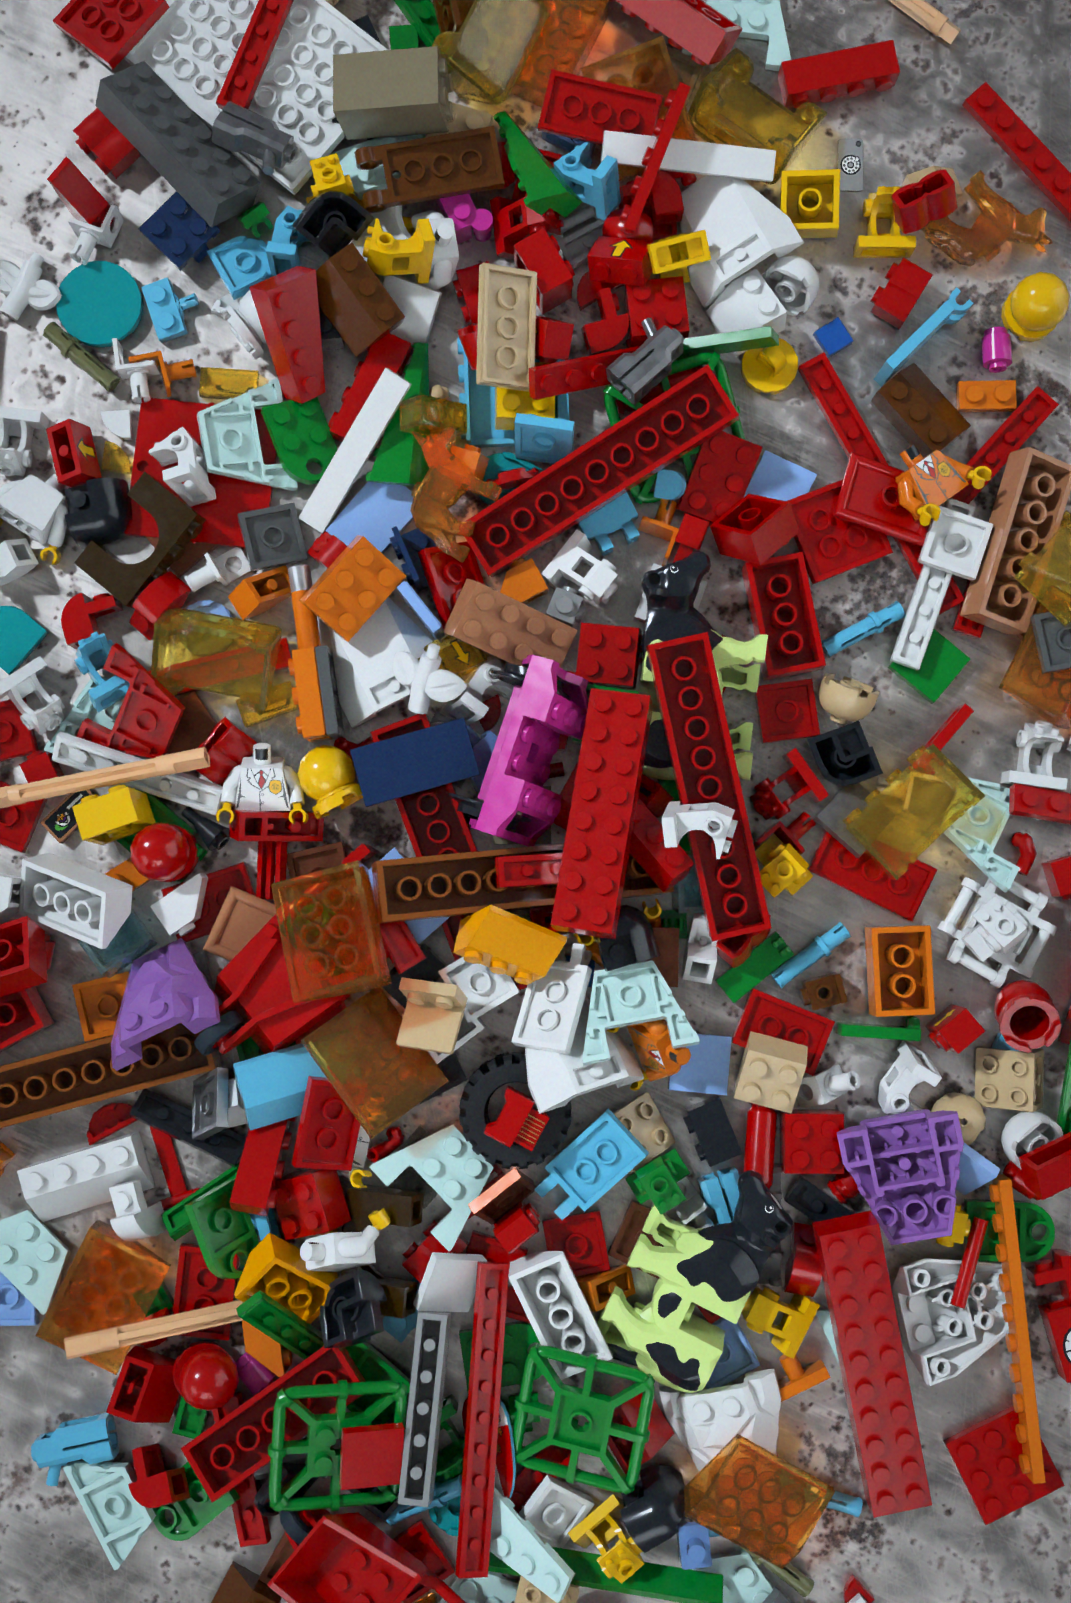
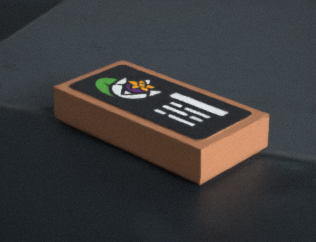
(62, 821)

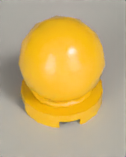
(1035, 306)
(328, 778)

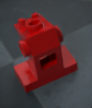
(509, 229)
(800, 780)

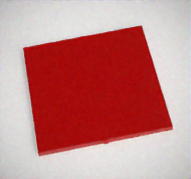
(233, 496)

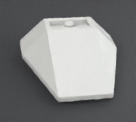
(739, 231)
(366, 662)
(560, 1077)
(938, 1334)

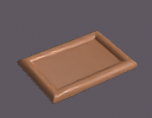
(238, 923)

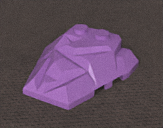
(159, 994)
(907, 1171)

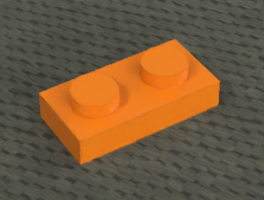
(986, 396)

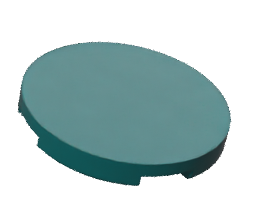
(99, 303)

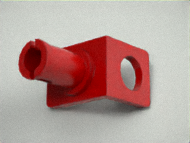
(789, 834)

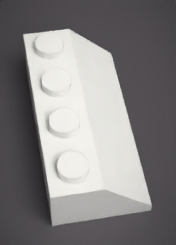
(74, 899)
(84, 1176)
(557, 1307)

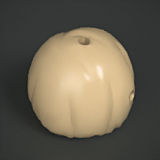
(968, 1109)

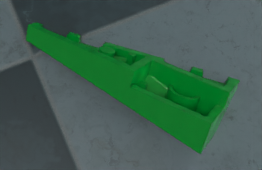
(536, 175)
(400, 456)

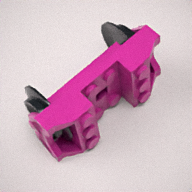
(524, 750)

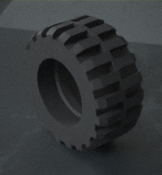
(475, 1117)

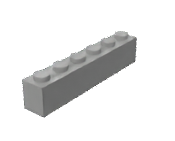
(424, 1408)

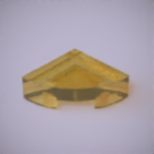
(115, 459)

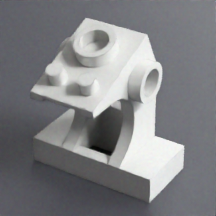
(18, 424)
(191, 468)
(599, 581)
(23, 683)
(470, 703)
(1040, 736)
(680, 819)
(997, 931)
(907, 1071)

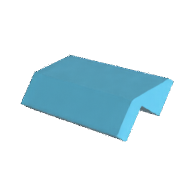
(275, 1084)

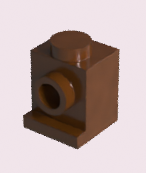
(831, 982)

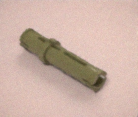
(72, 348)
(788, 1574)

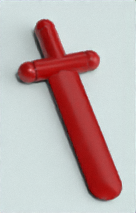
(170, 1169)

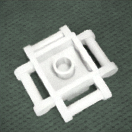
(1004, 961)

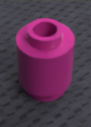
(996, 349)
(253, 1373)

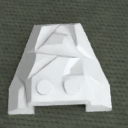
(714, 1416)

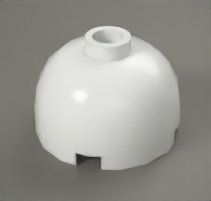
(793, 283)
(1027, 1132)

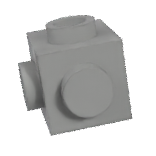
(566, 606)

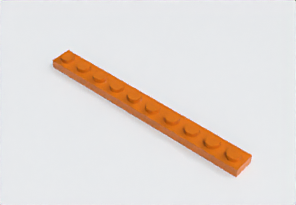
(1018, 1338)

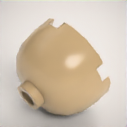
(846, 698)

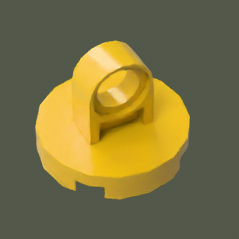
(770, 368)

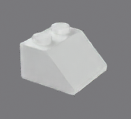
(747, 305)

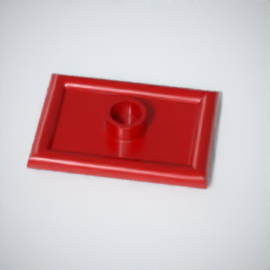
(872, 500)

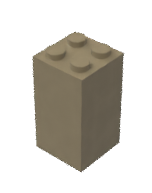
(392, 93)

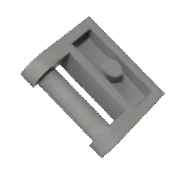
(577, 245)

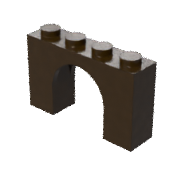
(176, 527)
(404, 1210)

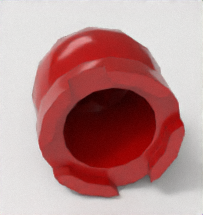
(164, 852)
(1026, 1016)
(205, 1375)

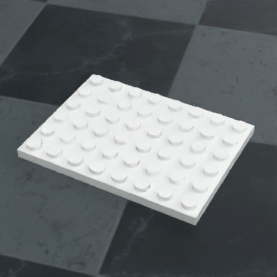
(197, 45)

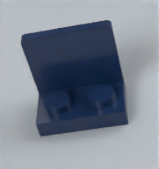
(407, 547)

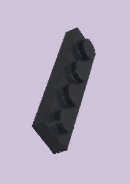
(177, 1123)

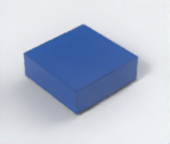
(833, 337)

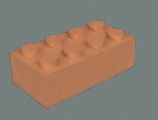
(506, 626)

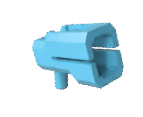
(713, 1196)
(76, 1440)

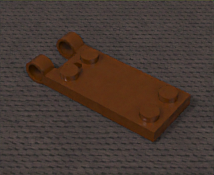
(433, 167)

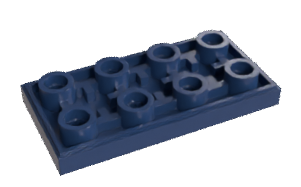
(415, 762)

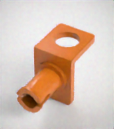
(169, 372)
(660, 525)

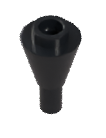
(213, 834)

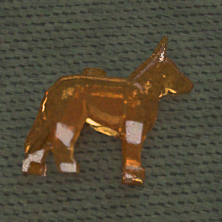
(994, 226)
(442, 488)

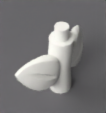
(25, 287)
(426, 679)

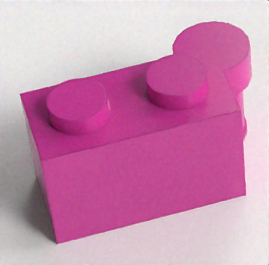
(466, 218)

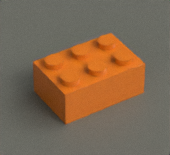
(353, 588)
(899, 970)

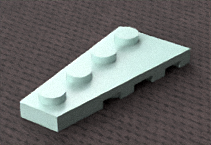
(522, 1550)

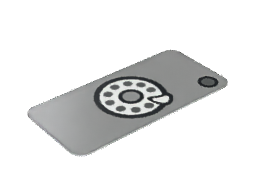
(850, 164)

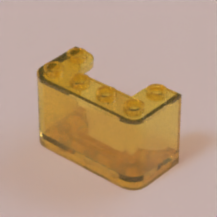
(911, 810)

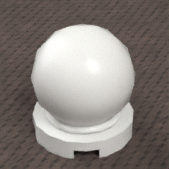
(246, 325)

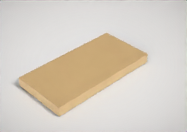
(506, 326)

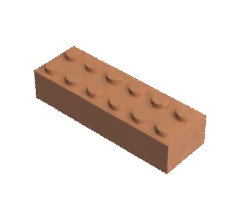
(1024, 520)

